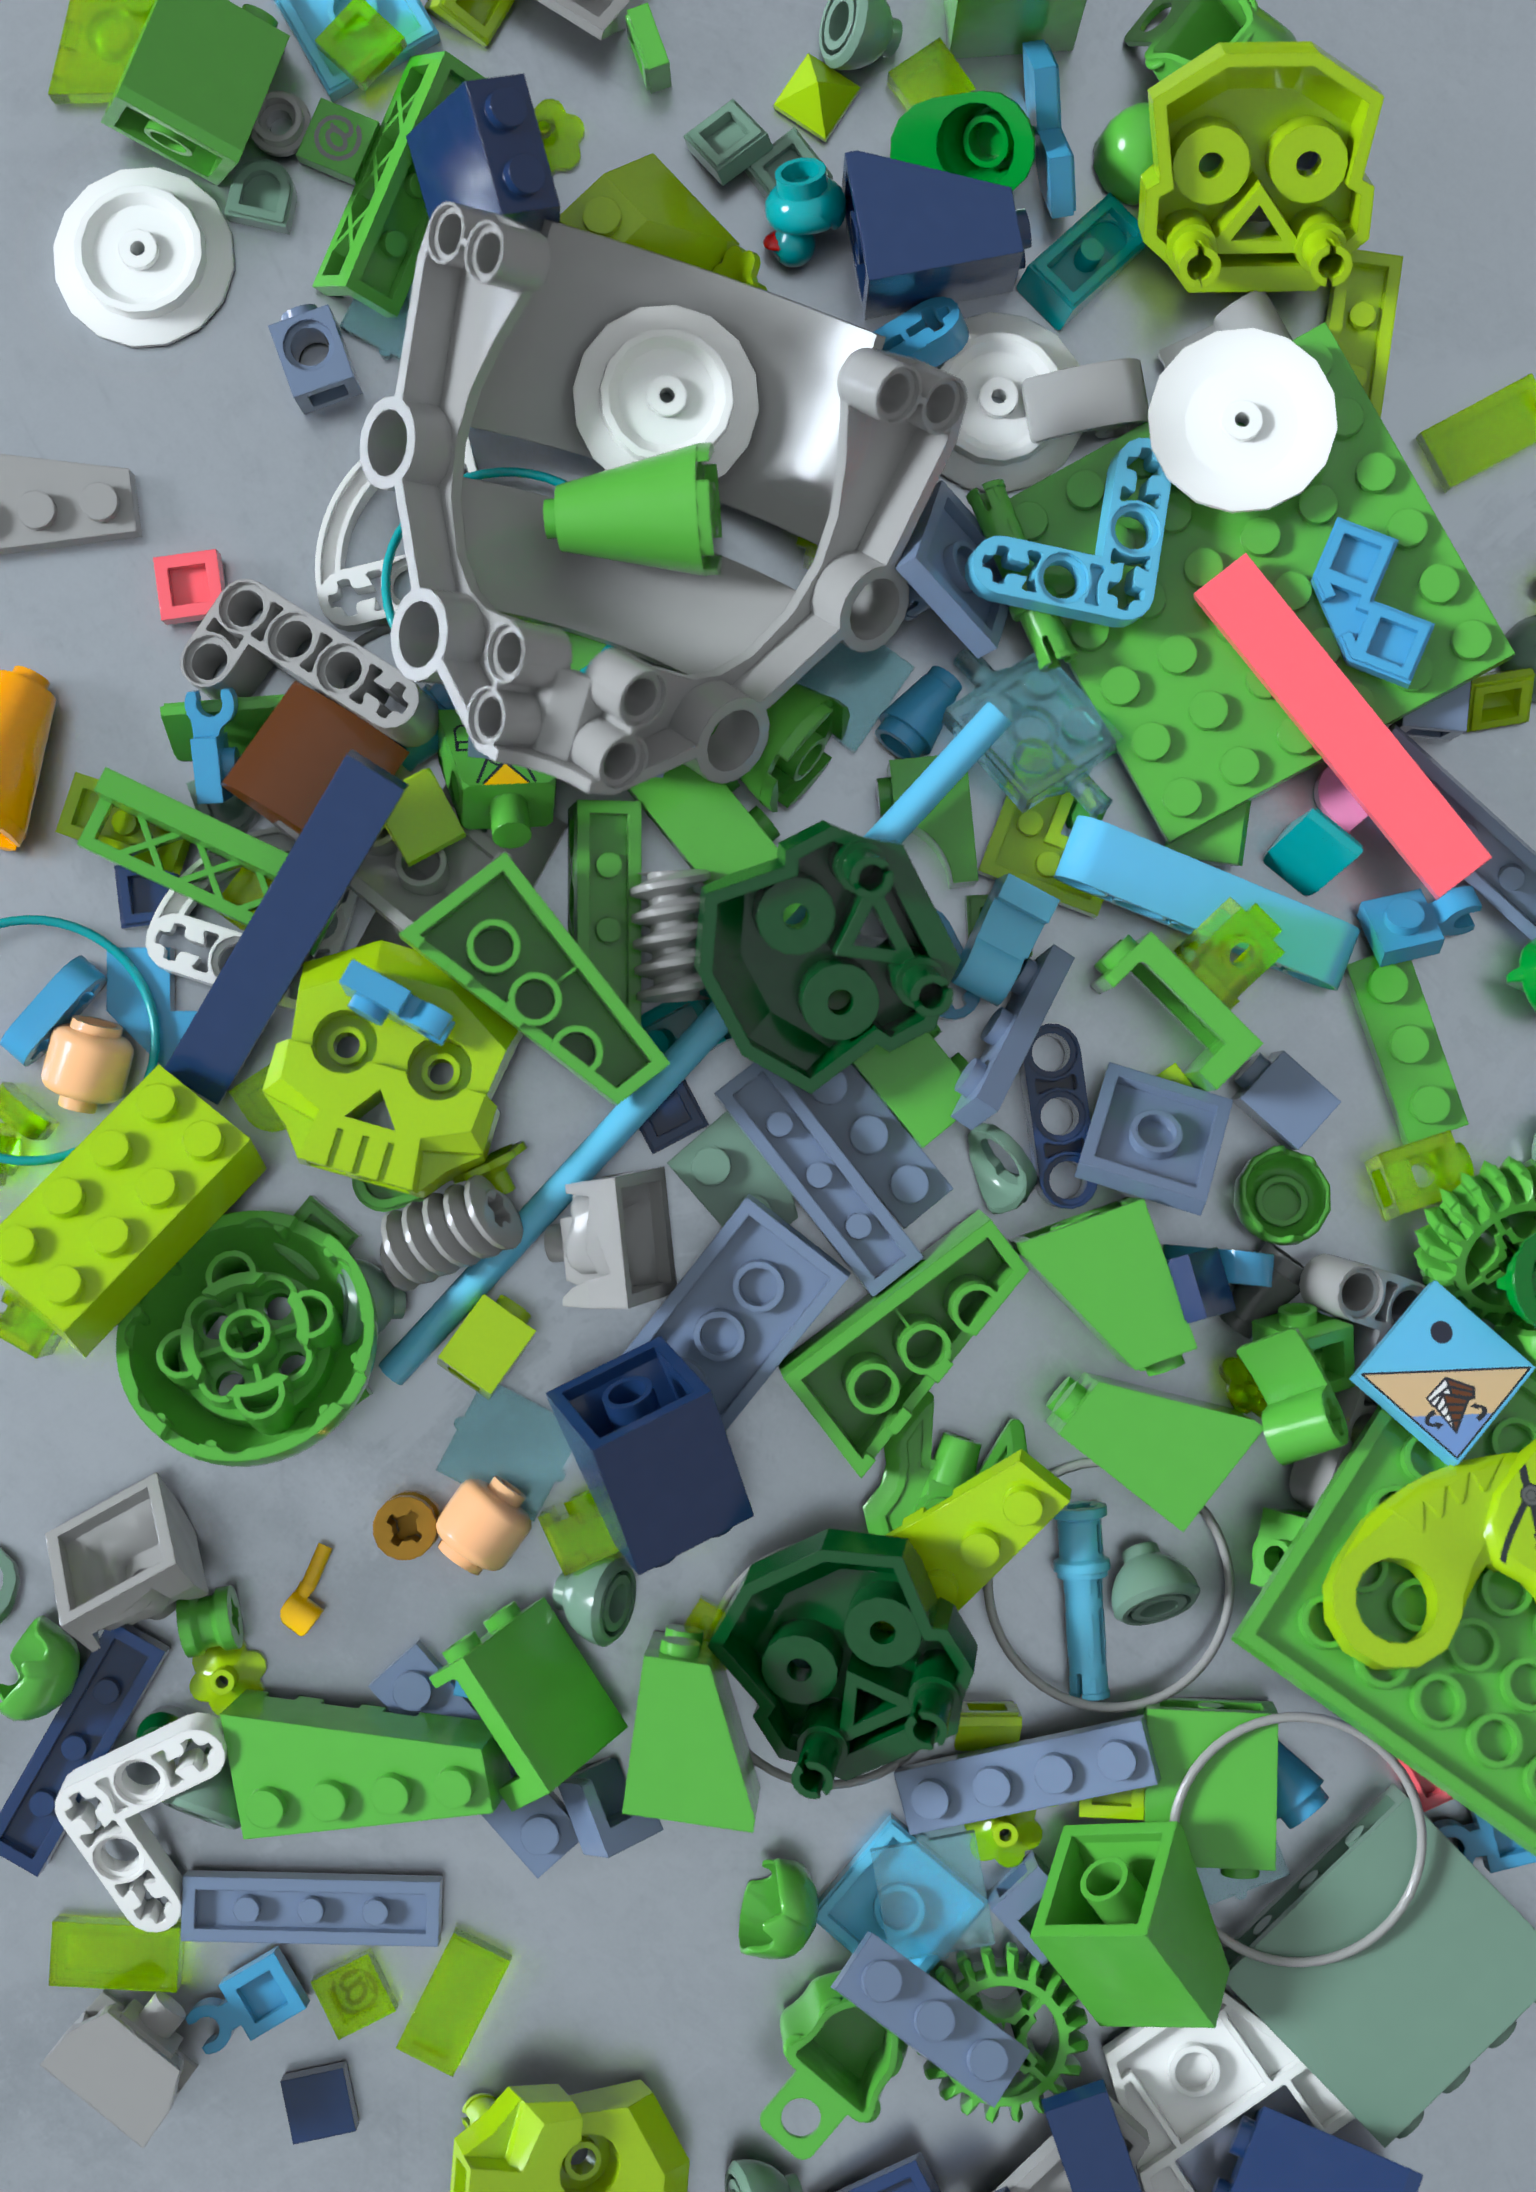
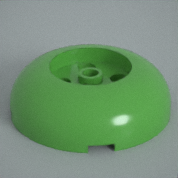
(235, 1272)

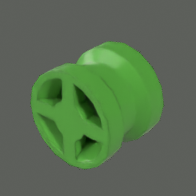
(210, 1622)

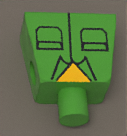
(492, 793)

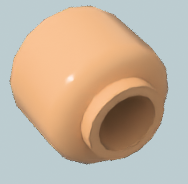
(87, 1063)
(483, 1525)

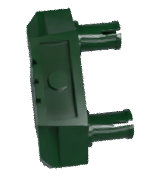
(778, 976)
(823, 1607)

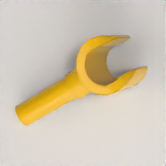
(299, 1611)

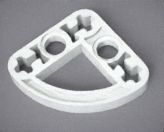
(332, 552)
(175, 912)

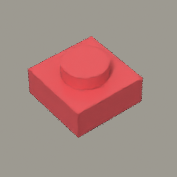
(188, 585)

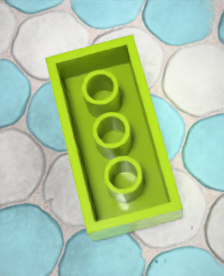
(124, 1209)

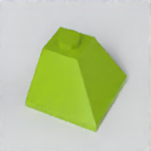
(652, 211)

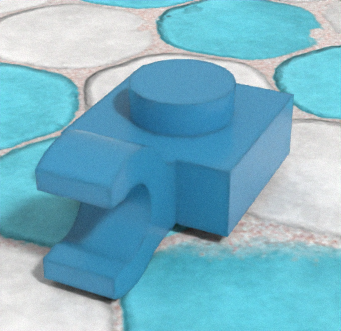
(210, 747)
(1410, 928)

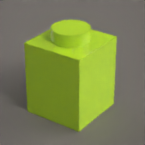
(488, 1344)

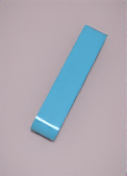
(1187, 891)

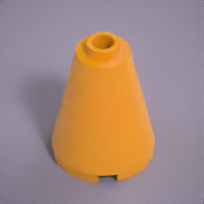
(24, 733)

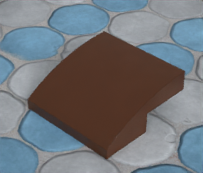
(299, 753)

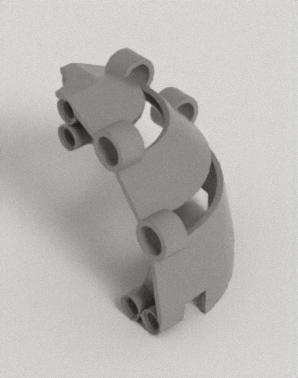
(835, 456)

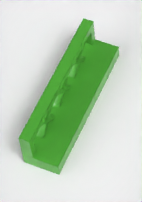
(386, 214)
(185, 824)
(601, 870)

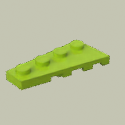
(982, 1525)

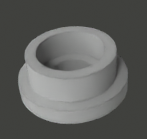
(275, 106)

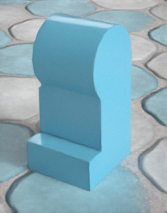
(1003, 938)

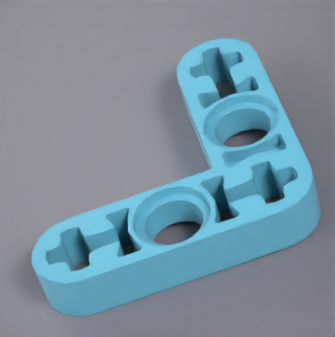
(1091, 573)

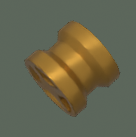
(415, 1515)

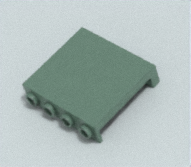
(1412, 2006)

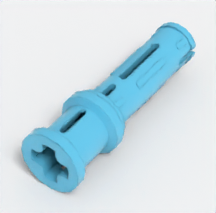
(1082, 1569)

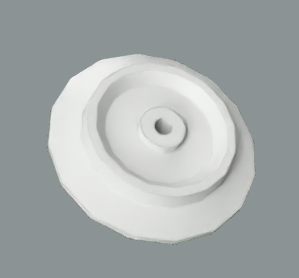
(166, 288)
(657, 354)
(1251, 381)
(996, 435)

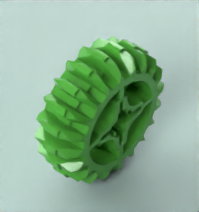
(1478, 1234)
(1040, 1987)

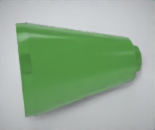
(644, 512)
(795, 746)

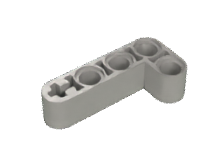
(323, 667)
(1372, 1304)

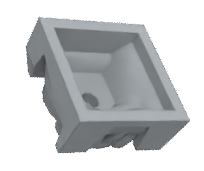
(615, 1241)
(124, 1561)
(125, 2061)

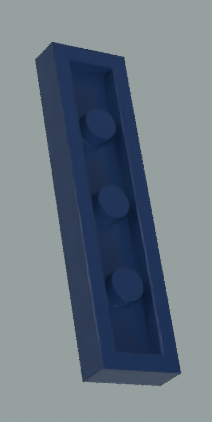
(80, 1732)

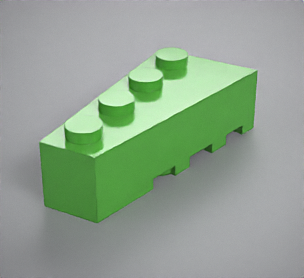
(529, 970)
(890, 1349)
(346, 1767)

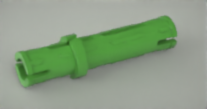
(1044, 630)

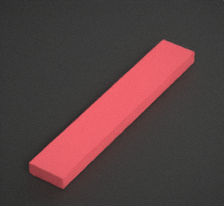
(1341, 726)

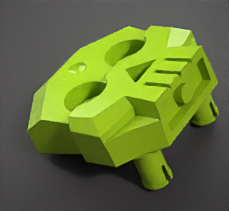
(1260, 113)
(324, 1096)
(534, 2130)

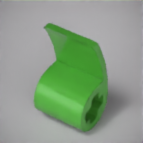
(1302, 1407)

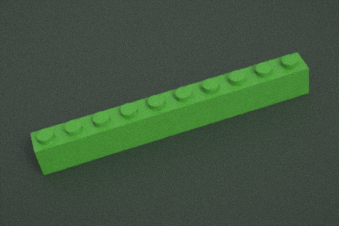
(721, 836)

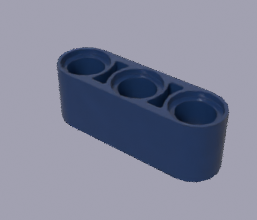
(1064, 1084)

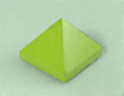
(816, 97)
(1500, 699)

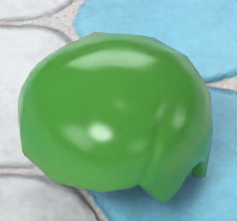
(1124, 153)
(1282, 1196)
(46, 1670)
(778, 1911)

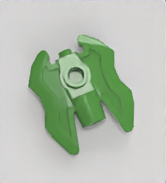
(917, 1480)

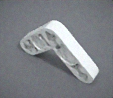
(120, 1818)

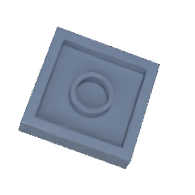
(936, 572)
(1154, 1139)

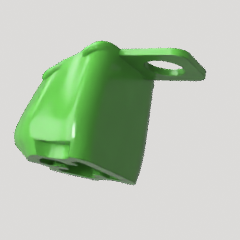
(1198, 26)
(838, 2061)

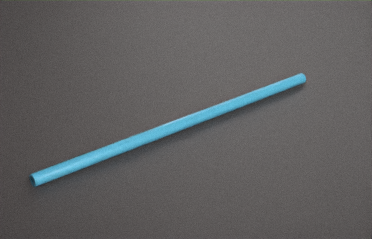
(683, 1057)

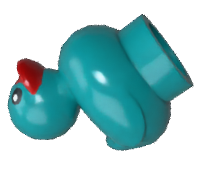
(800, 206)

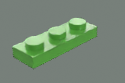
(1405, 1048)

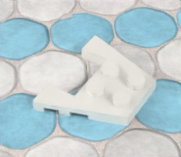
(1201, 2079)

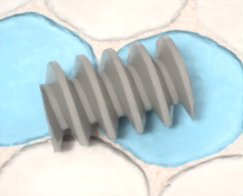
(671, 935)
(447, 1233)

